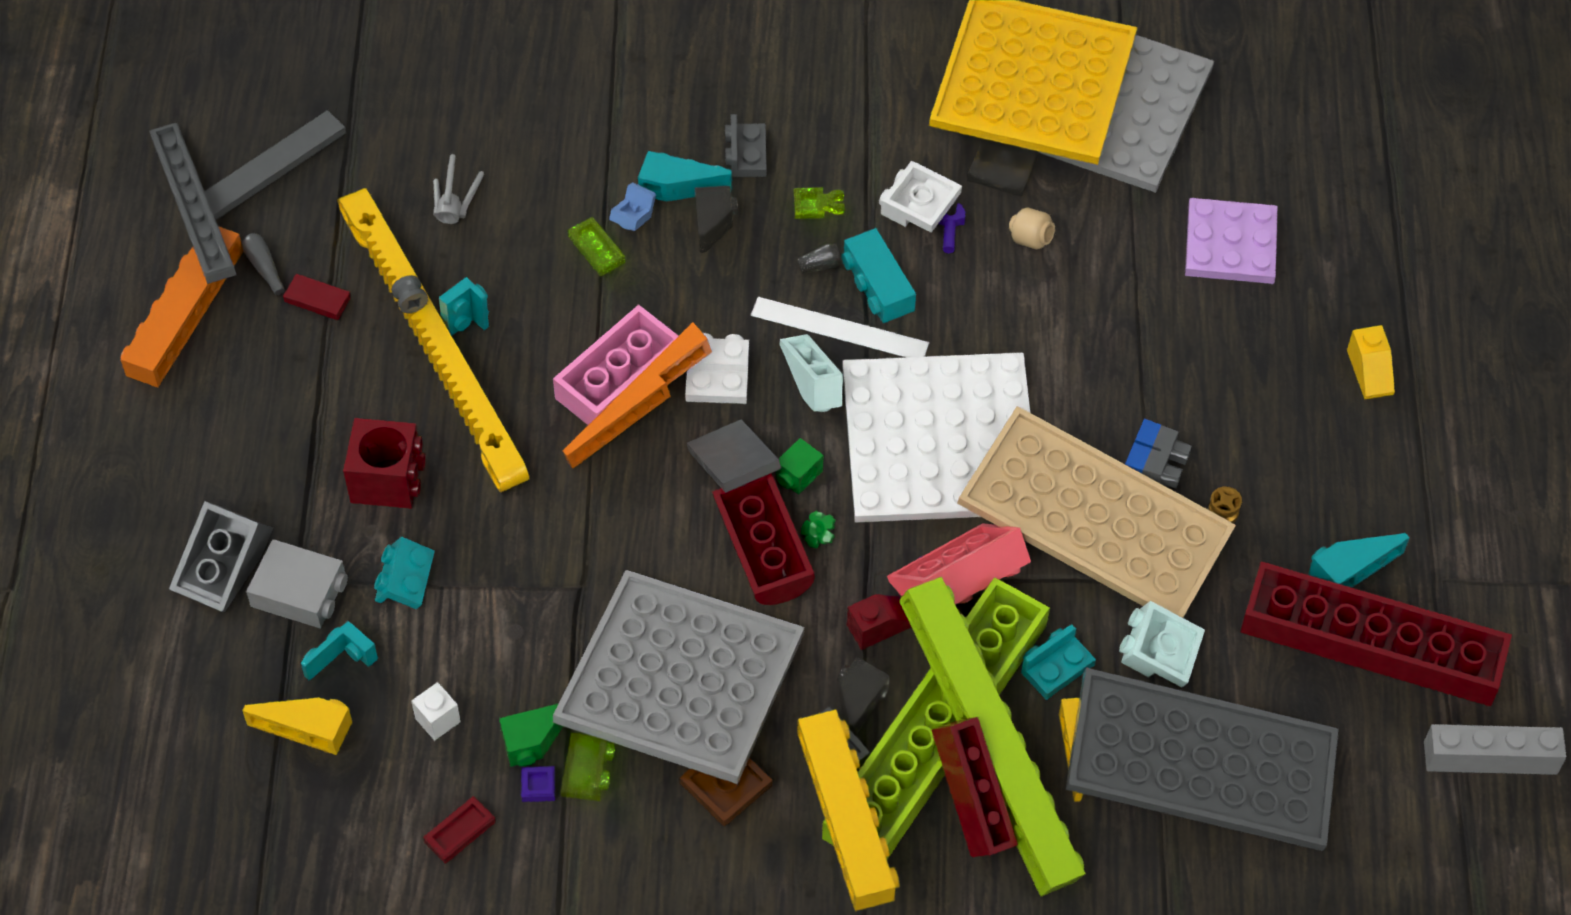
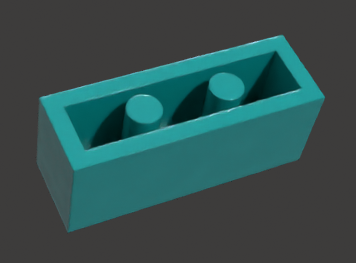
(878, 276)

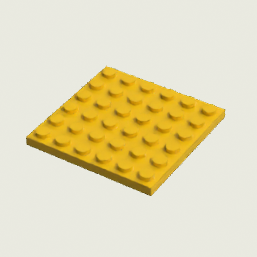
(1034, 78)

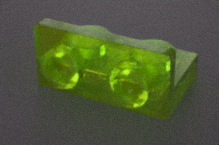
(586, 767)

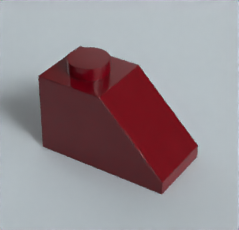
(876, 619)

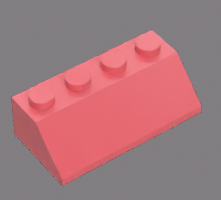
(967, 561)

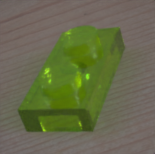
(596, 246)

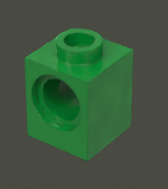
(799, 466)

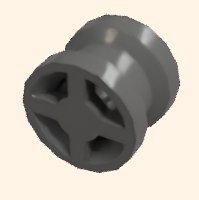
(409, 294)

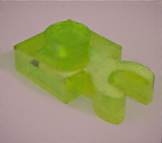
(813, 203)

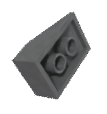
(219, 556)

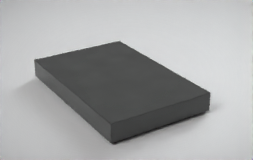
(733, 455)

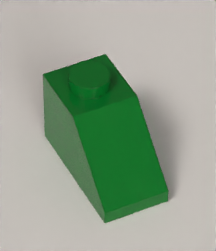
(529, 734)

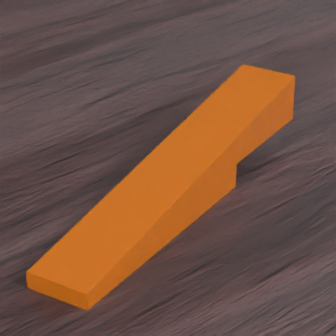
(640, 395)

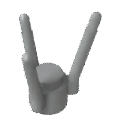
(448, 207)

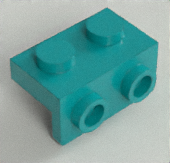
(404, 573)

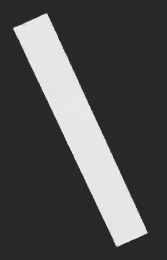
(839, 328)

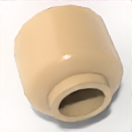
(1032, 228)

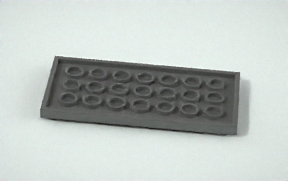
(1203, 759)

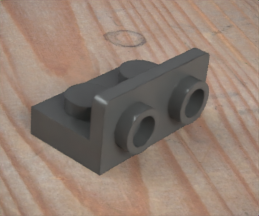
(747, 148)

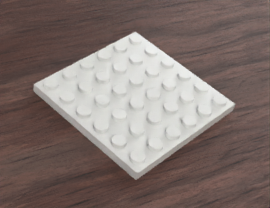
(925, 429)

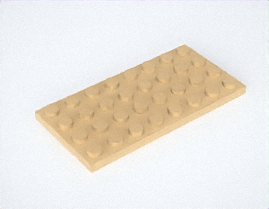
(1096, 513)

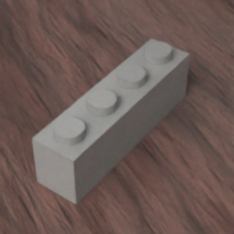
(1494, 749)

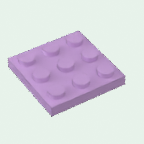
(1231, 240)

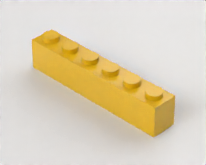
(846, 810)

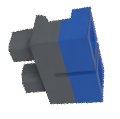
(1154, 450)

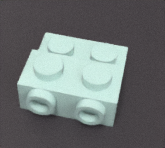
(1161, 644)

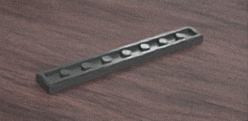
(192, 203)

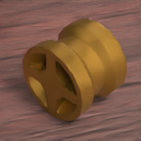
(1227, 498)

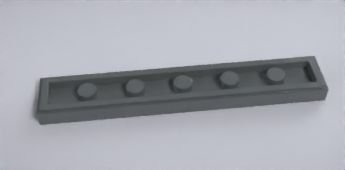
(274, 163)

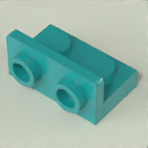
(462, 305)
(1056, 662)

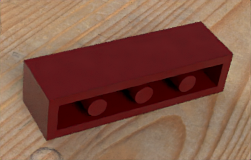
(974, 787)

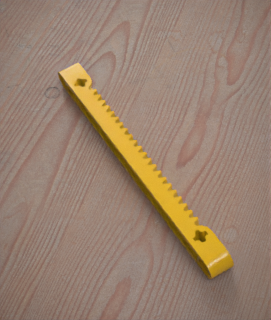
(497, 448)

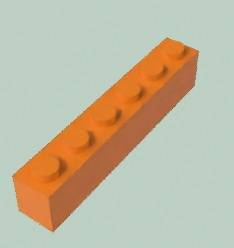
(174, 317)

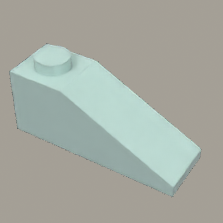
(813, 372)

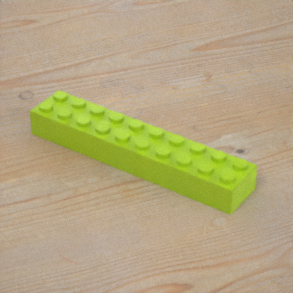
(906, 760)

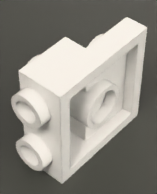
(919, 197)
(721, 374)

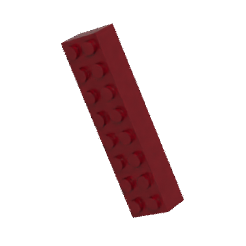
(1376, 634)

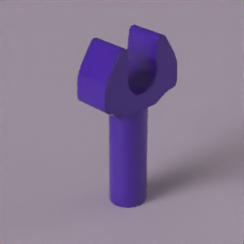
(950, 224)

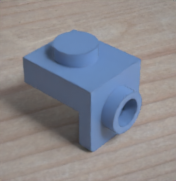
(635, 207)

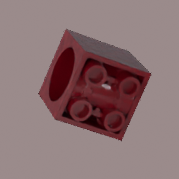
(381, 441)

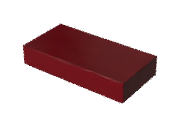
(317, 296)
(459, 829)

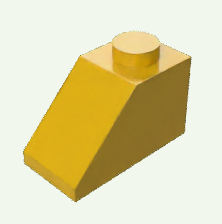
(1372, 361)

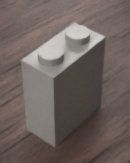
(297, 584)

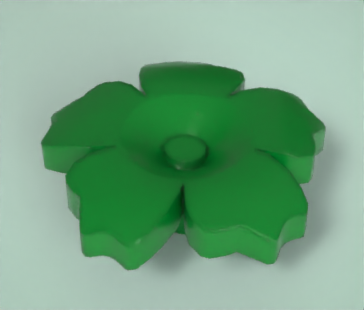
(818, 529)

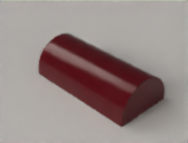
(765, 541)

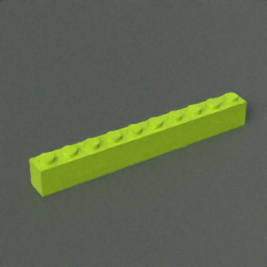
(973, 693)

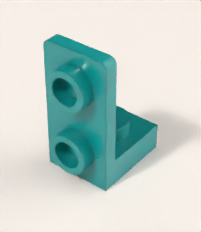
(340, 639)

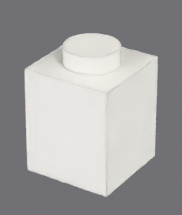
(436, 711)

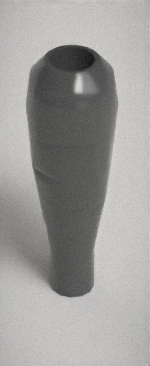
(262, 260)

